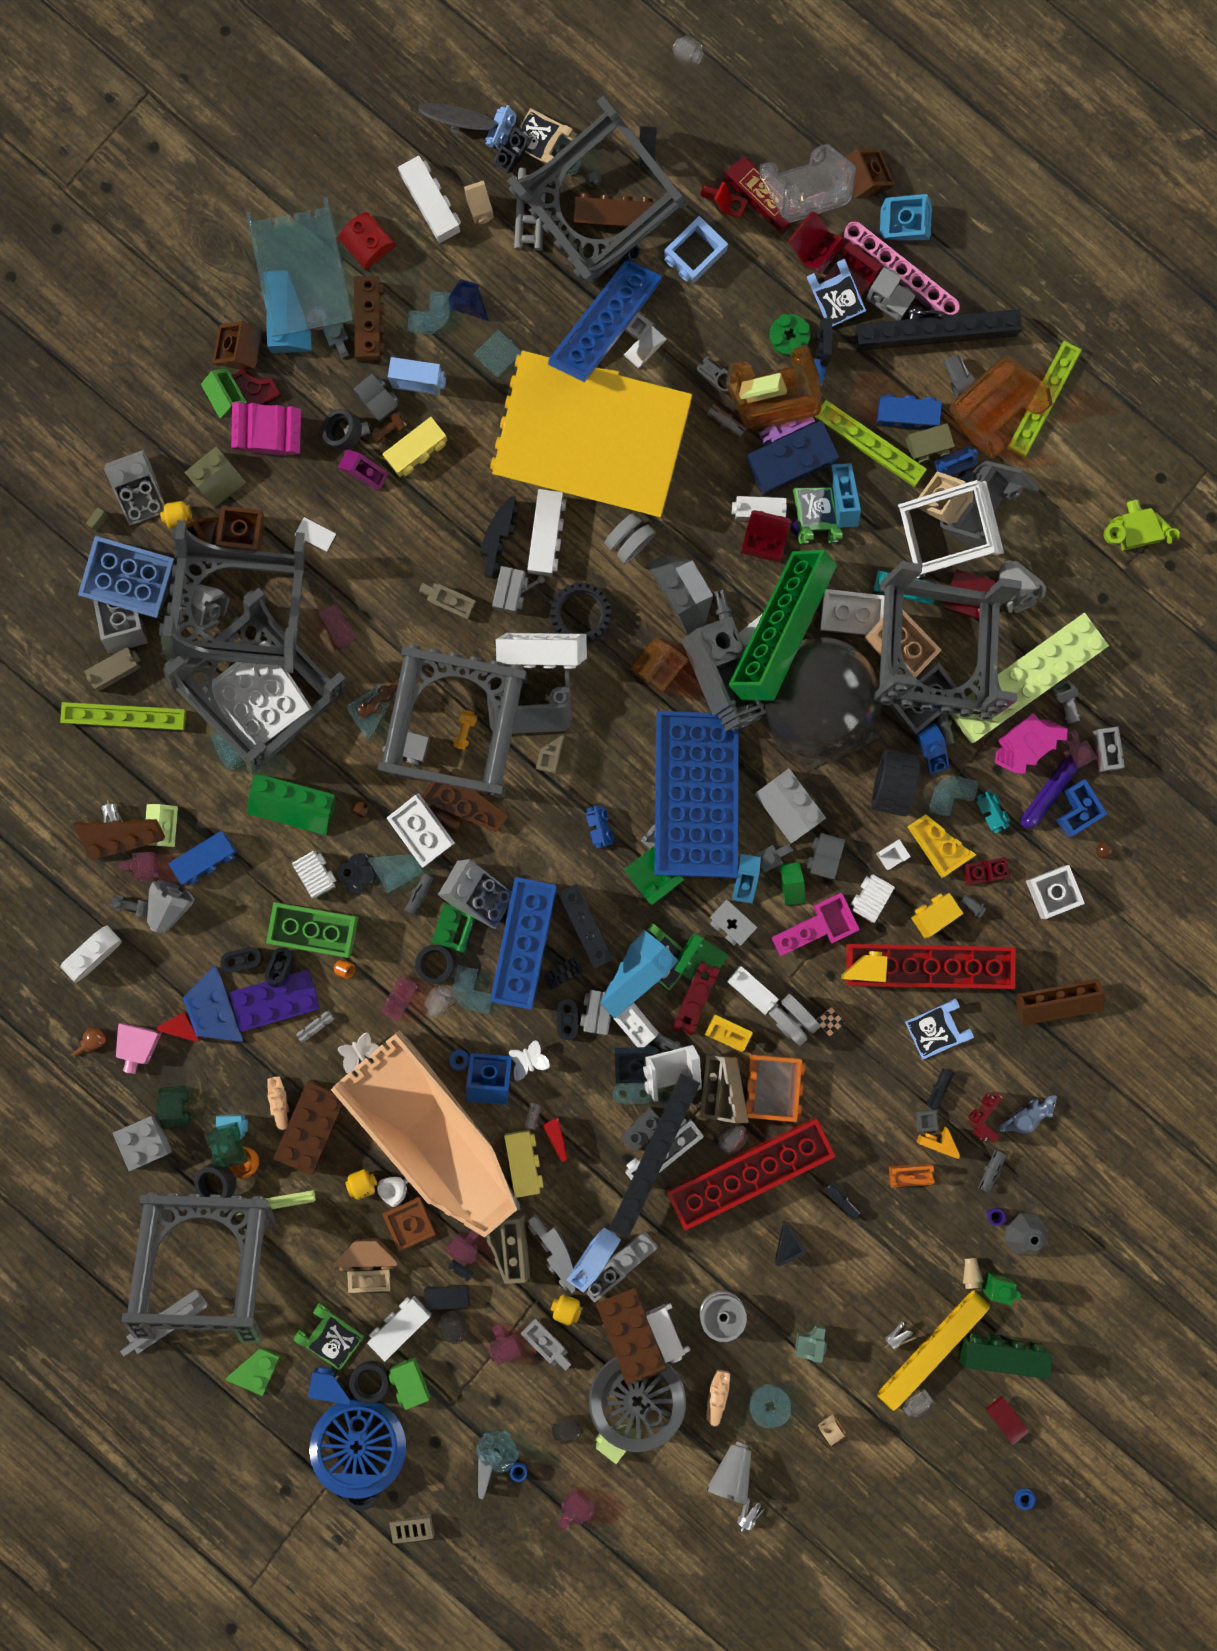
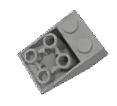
(135, 487)
(476, 893)

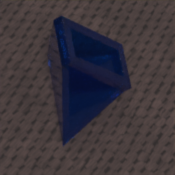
(467, 299)

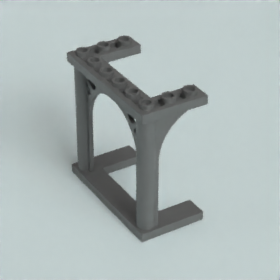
(533, 186)
(194, 551)
(180, 678)
(512, 682)
(900, 688)
(158, 1210)

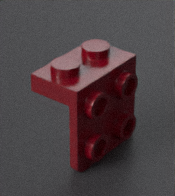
(815, 244)
(861, 267)
(766, 536)
(978, 1116)

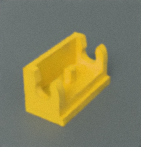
(728, 1033)

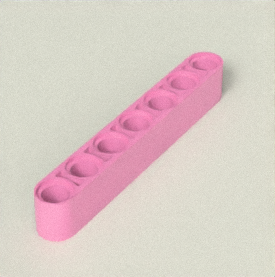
(896, 262)

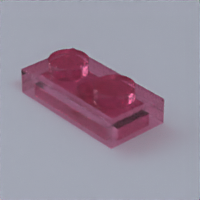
(337, 626)
(399, 998)

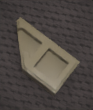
(550, 755)

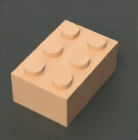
(916, 645)

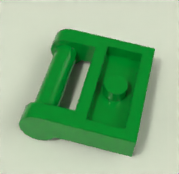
(448, 926)

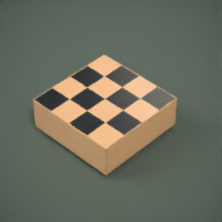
(830, 1021)

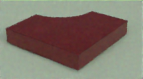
(256, 390)

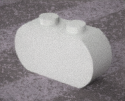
(90, 954)

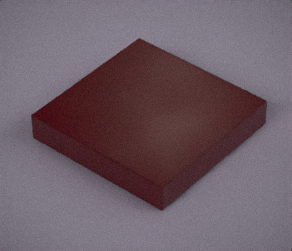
(968, 581)

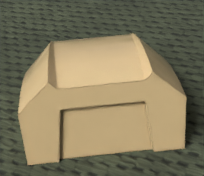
(948, 509)

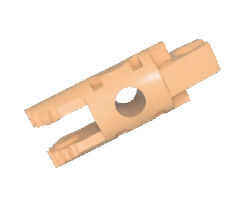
(278, 1102)
(717, 1397)

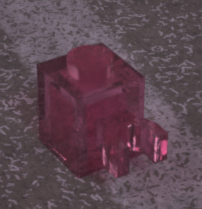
(1079, 752)
(143, 866)
(463, 1248)
(505, 1347)
(576, 1507)

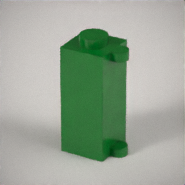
(1000, 1288)

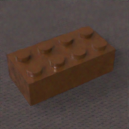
(309, 1128)
(631, 1337)

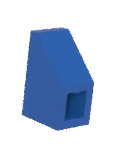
(933, 748)

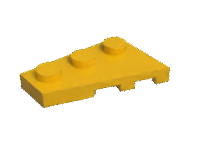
(940, 848)

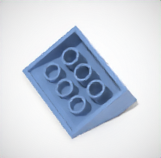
(127, 577)

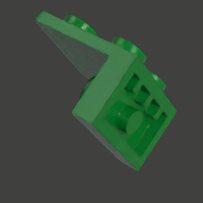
(642, 875)
(697, 950)

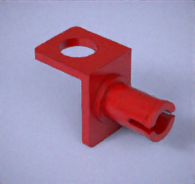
(724, 199)

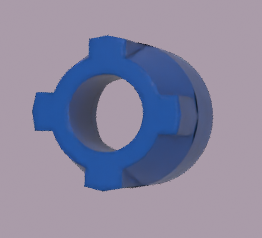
(518, 1477)

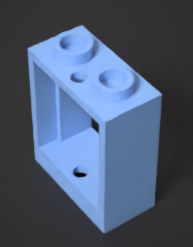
(710, 236)
(416, 376)
(593, 1259)

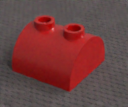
(366, 240)

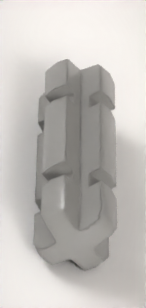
(315, 1026)

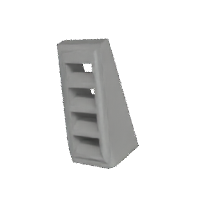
(484, 1474)

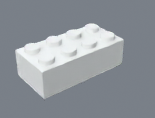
(541, 649)

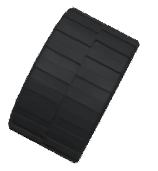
(896, 782)

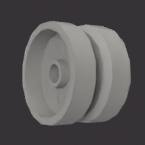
(629, 537)
(794, 1020)
(723, 1303)

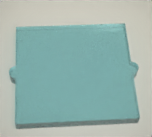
(497, 353)

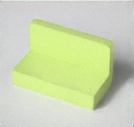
(763, 388)
(167, 819)

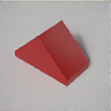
(181, 1027)

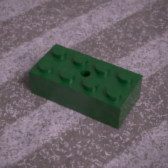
(1005, 1356)

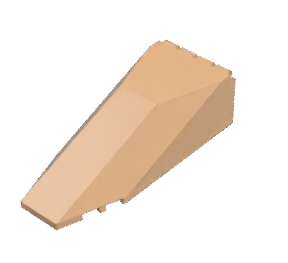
(427, 1135)

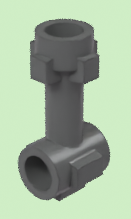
(141, 907)

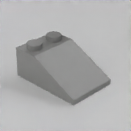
(119, 627)

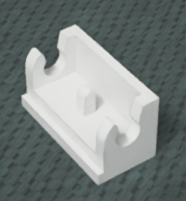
(636, 1026)

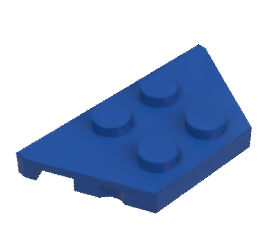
(211, 1009)

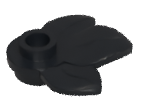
(917, 312)
(359, 873)

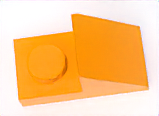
(945, 1145)

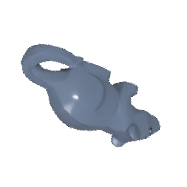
(1027, 1119)

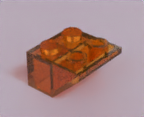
(659, 665)

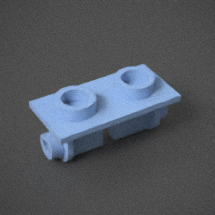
(505, 120)

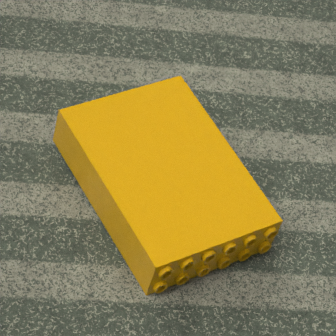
(592, 437)

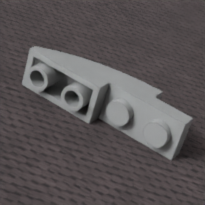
(560, 1259)
(621, 1264)

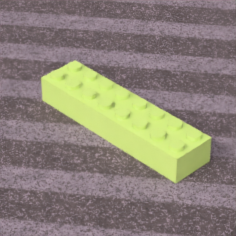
(1039, 672)

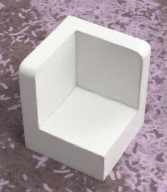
(893, 854)

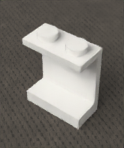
(666, 1067)

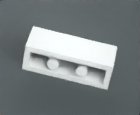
(398, 1327)

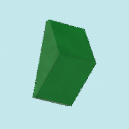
(792, 883)

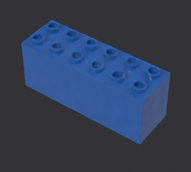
(523, 943)

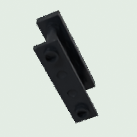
(585, 926)

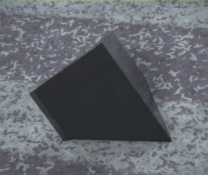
(788, 1246)

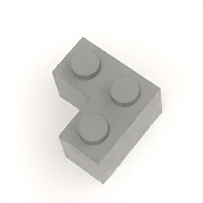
(889, 295)

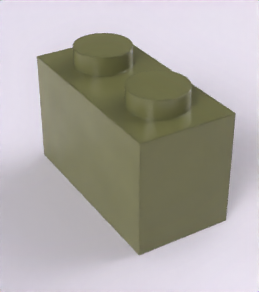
(930, 443)

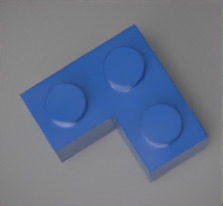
(1085, 810)

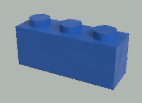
(908, 412)
(203, 858)

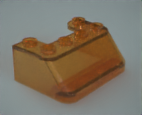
(995, 400)
(800, 401)

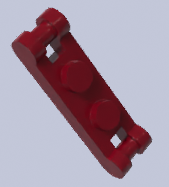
(696, 997)

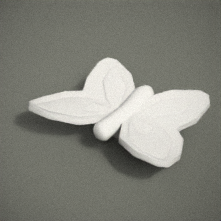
(357, 1051)
(528, 1059)

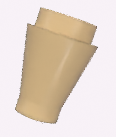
(972, 1275)

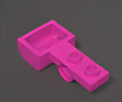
(832, 919)

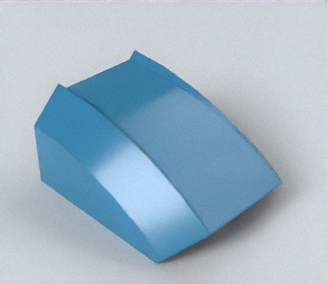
(906, 218)

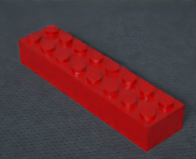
(939, 966)
(750, 1173)

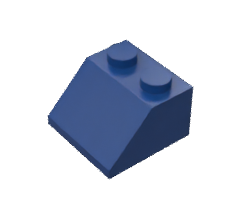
(488, 1078)

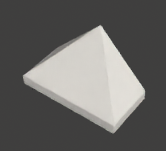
(645, 348)

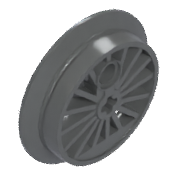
(608, 1380)

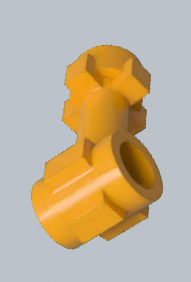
(467, 719)

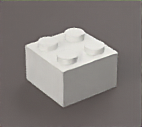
(1055, 892)

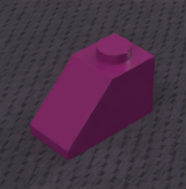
(363, 469)

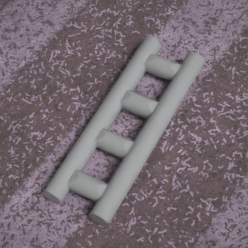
(536, 239)

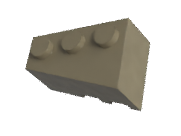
(723, 1090)
(511, 1249)

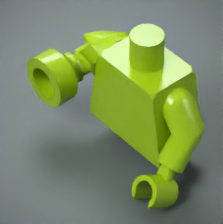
(1138, 528)

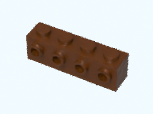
(608, 211)
(368, 318)
(1060, 1002)

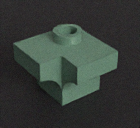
(811, 1344)

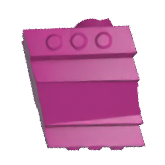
(266, 429)
(1028, 743)

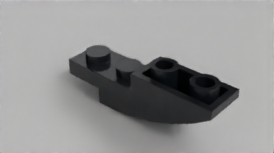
(499, 528)

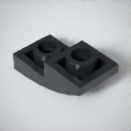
(513, 150)
(447, 1297)

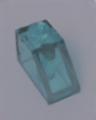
(227, 755)

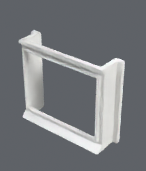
(988, 520)

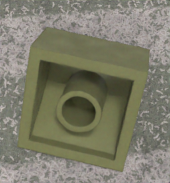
(215, 477)

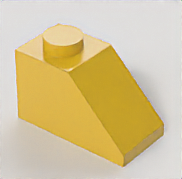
(868, 968)

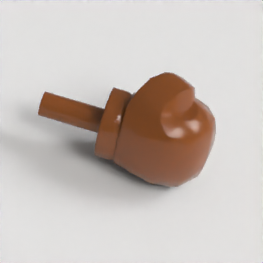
(91, 1040)

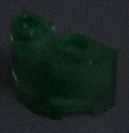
(172, 1107)
(226, 1146)

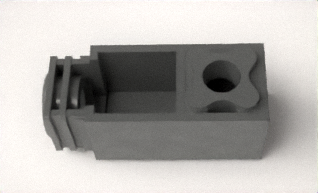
(714, 658)

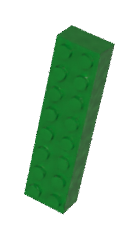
(783, 625)

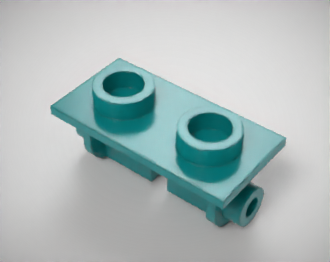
(991, 803)

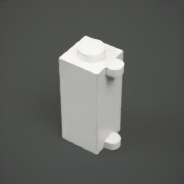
(744, 505)
(753, 990)
(666, 1334)

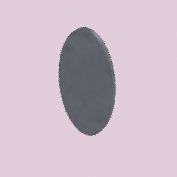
(457, 117)

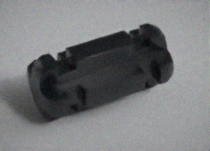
(460, 1270)

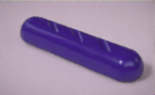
(1048, 794)

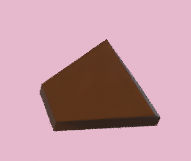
(203, 528)

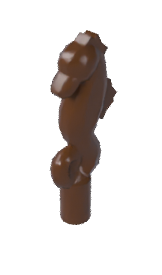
(385, 695)

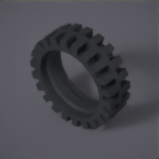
(590, 590)

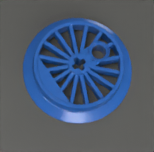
(355, 1484)

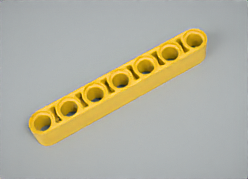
(933, 1350)

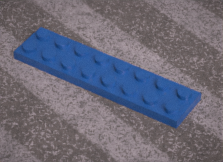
(605, 320)

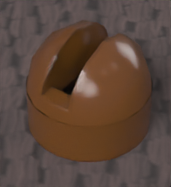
(360, 809)
(1104, 850)

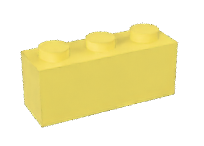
(415, 447)
(523, 1163)

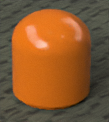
(341, 968)

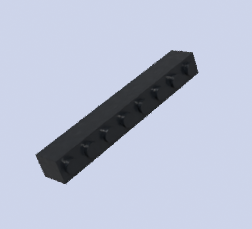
(937, 330)
(654, 1155)

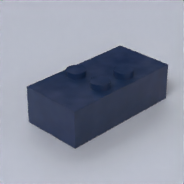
(792, 458)

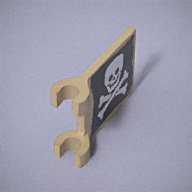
(545, 135)

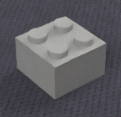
(142, 1142)

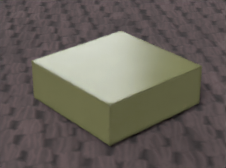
(97, 519)

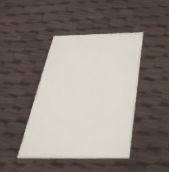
(316, 534)

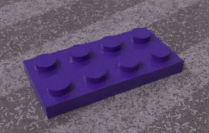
(265, 1004)

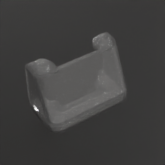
(812, 187)

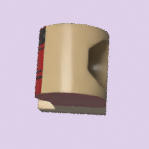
(832, 1430)

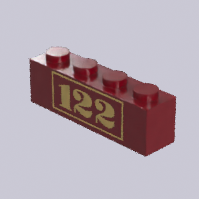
(747, 183)

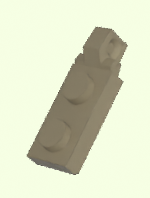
(449, 600)

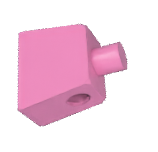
(135, 1045)

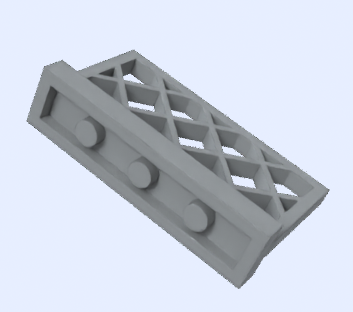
(188, 1305)

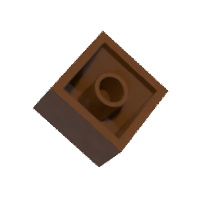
(870, 174)
(237, 345)

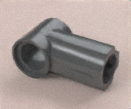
(958, 374)

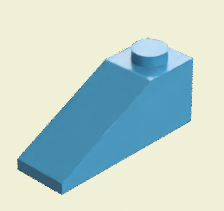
(845, 495)

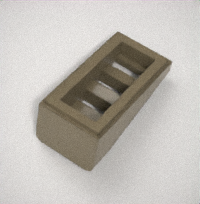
(418, 1520)

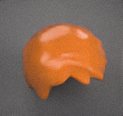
(249, 1168)

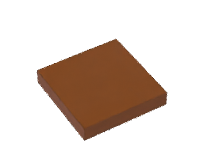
(409, 1223)

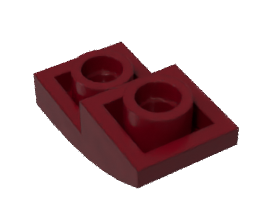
(986, 871)
(1007, 1420)

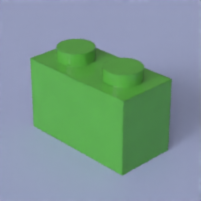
(222, 391)
(409, 1383)

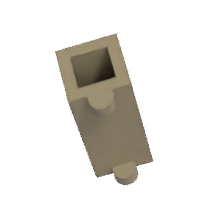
(113, 668)

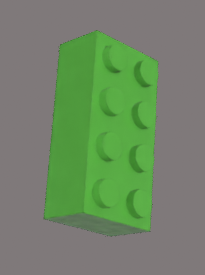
(312, 930)

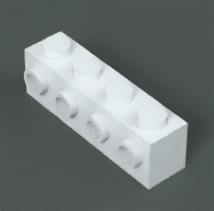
(685, 1139)

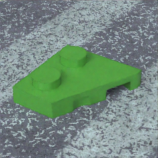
(255, 1371)

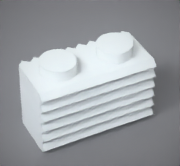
(314, 874)
(872, 898)

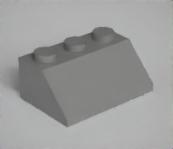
(790, 806)

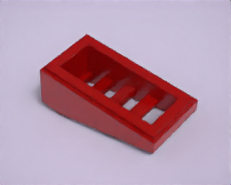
(554, 1132)

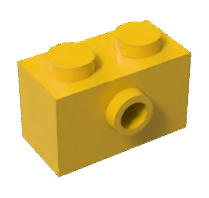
(936, 915)

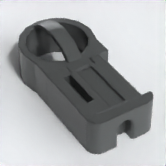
(713, 374)

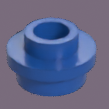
(452, 1060)
(1027, 1504)

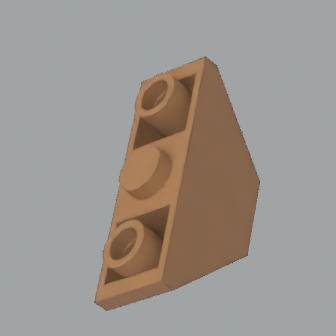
(366, 1254)

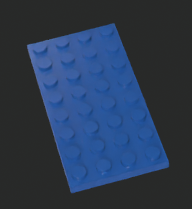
(695, 796)

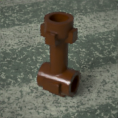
(397, 421)

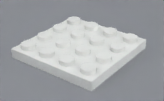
(259, 699)

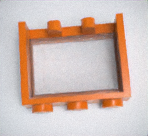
(774, 1087)

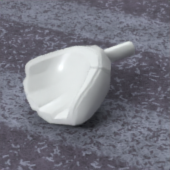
(392, 1190)

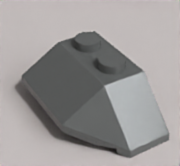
(683, 590)

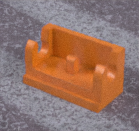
(911, 1175)

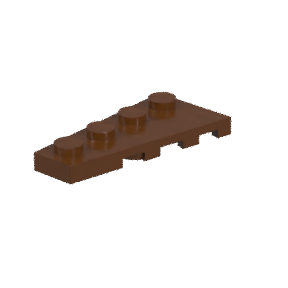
(465, 803)
(117, 836)

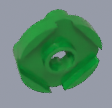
(785, 324)

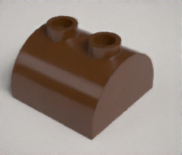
(240, 528)

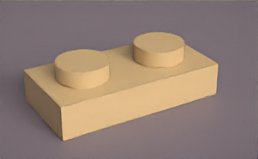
(368, 1280)

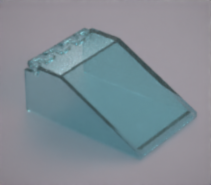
(301, 270)

